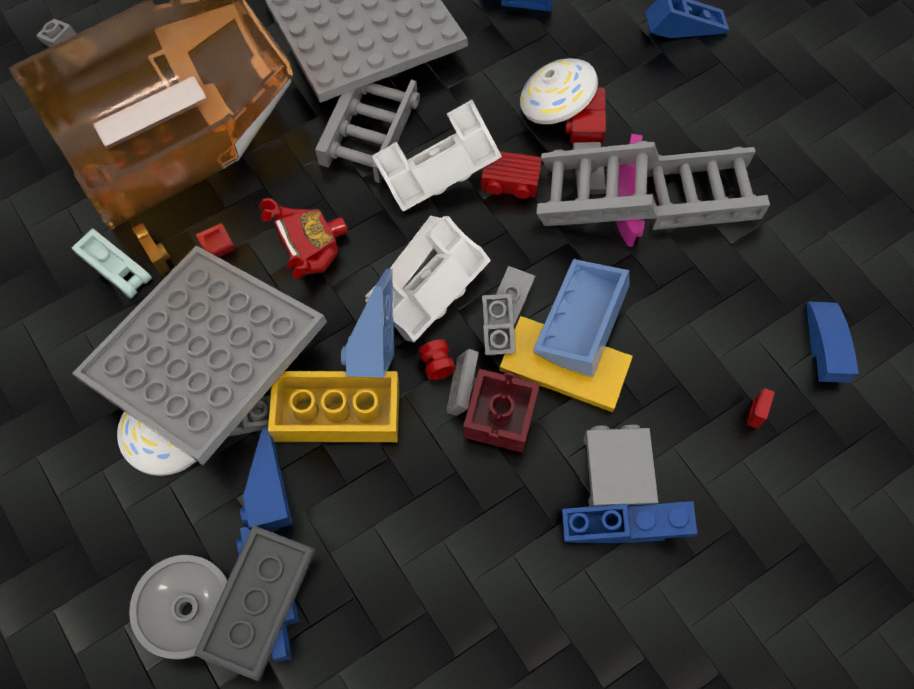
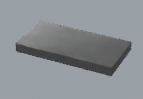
(255, 603)

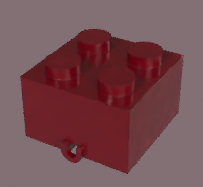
(500, 410)

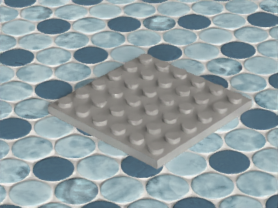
(363, 41)
(200, 352)

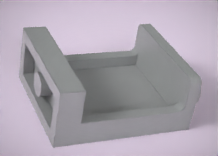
(620, 466)

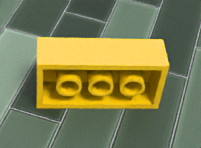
(334, 407)

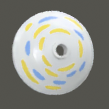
(558, 91)
(148, 450)

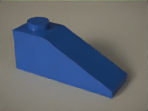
(685, 19)
(265, 491)

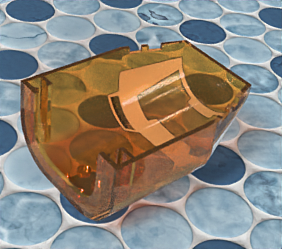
(136, 58)

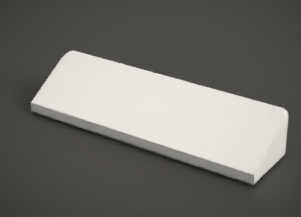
(150, 112)
(415, 256)

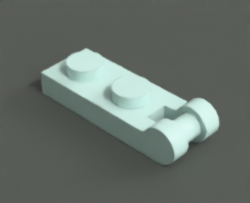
(111, 262)

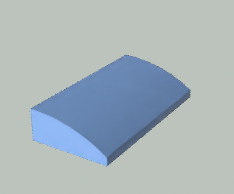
(583, 316)

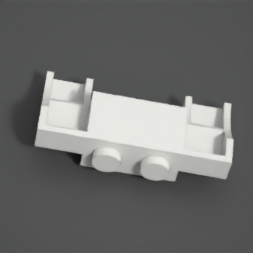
(442, 163)
(439, 282)

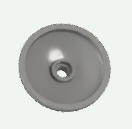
(159, 603)

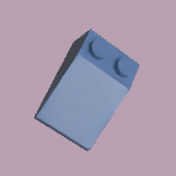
(372, 340)

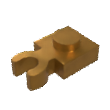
(155, 252)

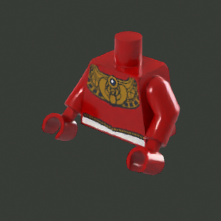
(305, 236)

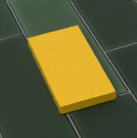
(600, 390)

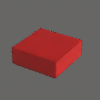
(216, 240)
(760, 408)

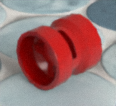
(437, 359)

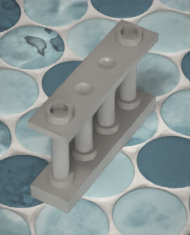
(349, 105)
(609, 207)
(705, 212)

